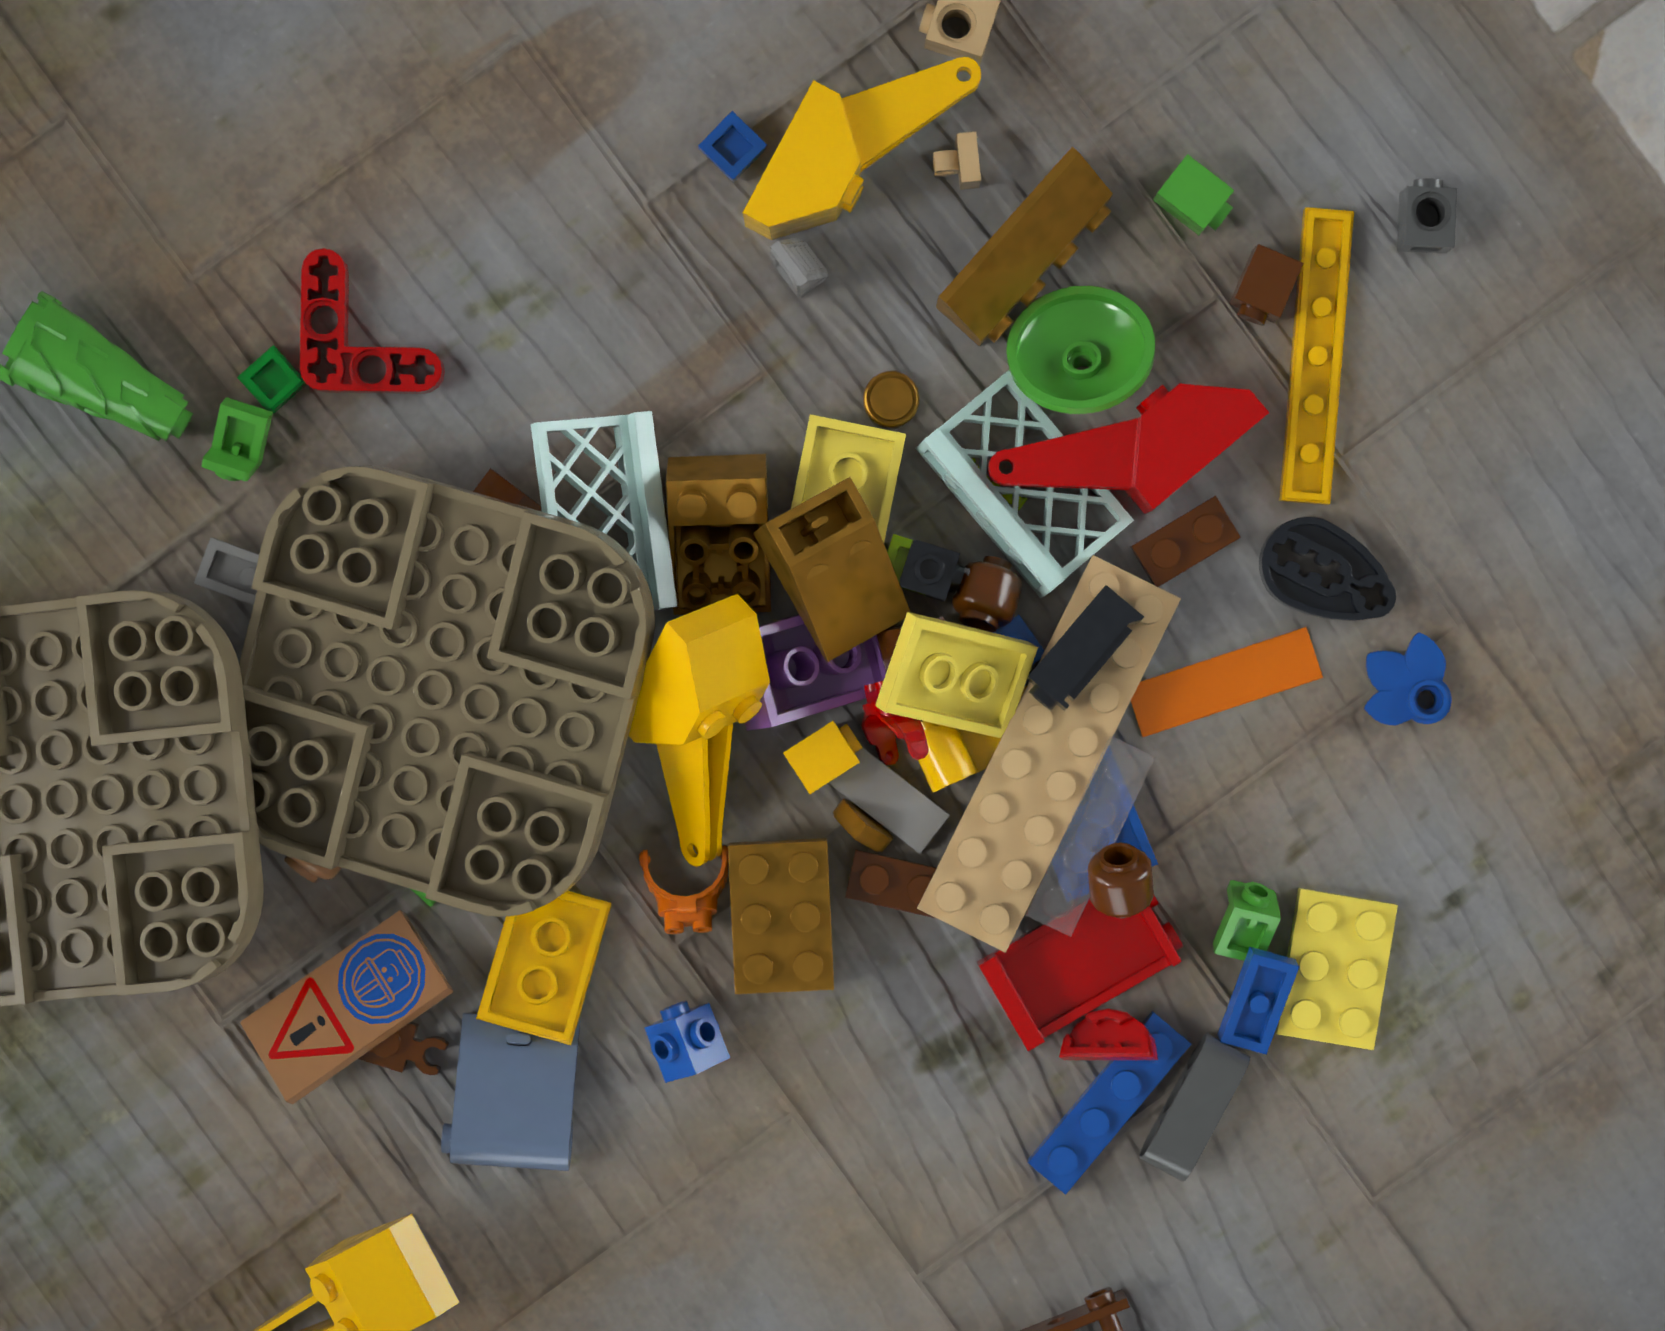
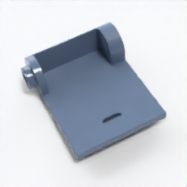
(511, 1099)

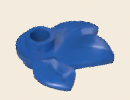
(1402, 679)

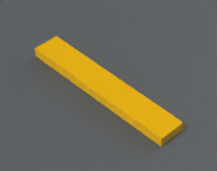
(1316, 356)

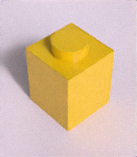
(824, 755)

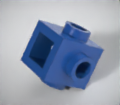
(686, 1041)

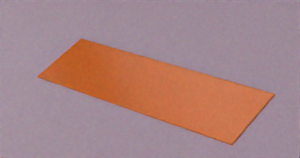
(1225, 682)

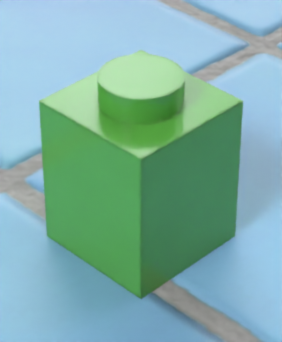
(1195, 196)

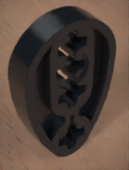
(1329, 544)

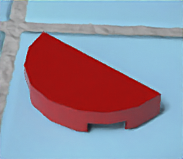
(1109, 1036)

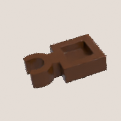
(403, 1046)

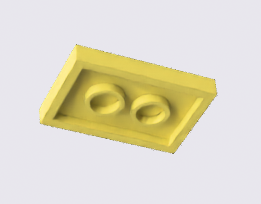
(845, 450)
(955, 675)
(1342, 968)

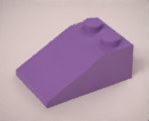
(803, 679)

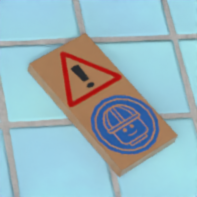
(346, 1007)

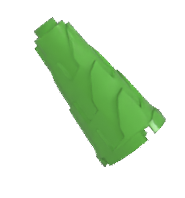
(77, 366)

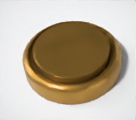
(891, 399)

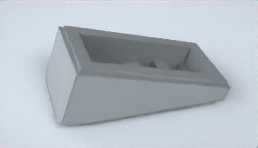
(798, 265)

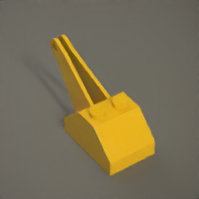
(838, 138)
(693, 689)
(375, 1282)

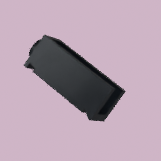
(1083, 649)

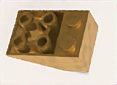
(712, 523)
(835, 569)

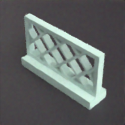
(639, 483)
(990, 508)

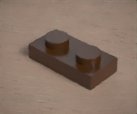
(1185, 542)
(888, 881)

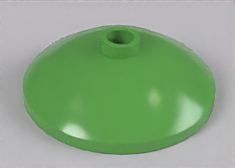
(1076, 330)

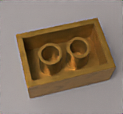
(781, 916)

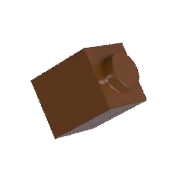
(1265, 285)

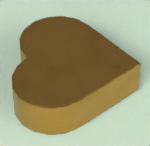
(861, 826)

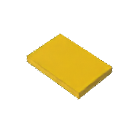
(545, 967)

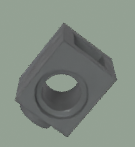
(1414, 235)

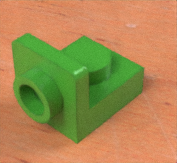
(1248, 920)

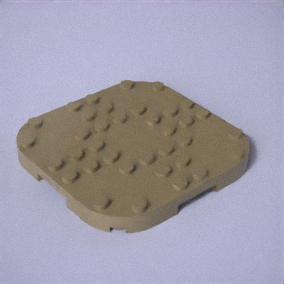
(440, 687)
(122, 799)

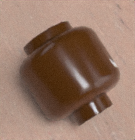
(988, 594)
(1120, 880)

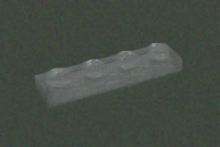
(1091, 828)

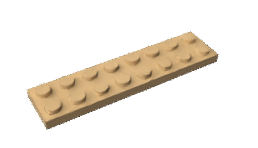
(1041, 773)

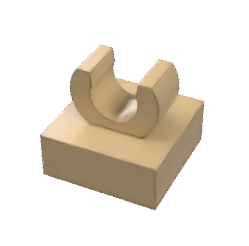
(961, 161)

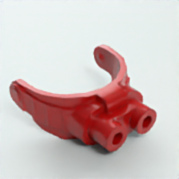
(882, 727)

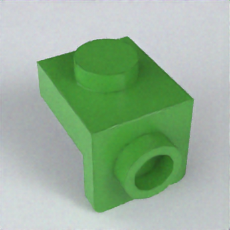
(238, 440)

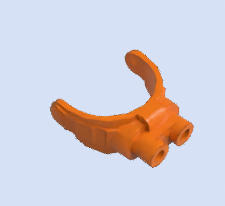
(687, 910)

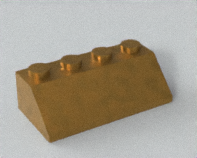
(1024, 248)

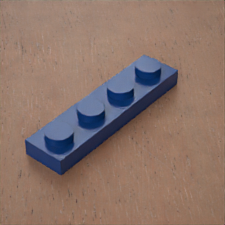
(1105, 1108)

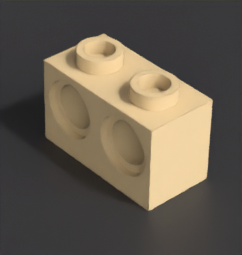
(977, 14)

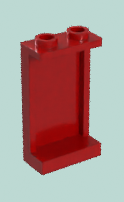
(1058, 978)

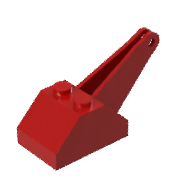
(1142, 455)

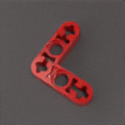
(346, 358)

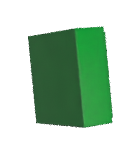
(272, 379)

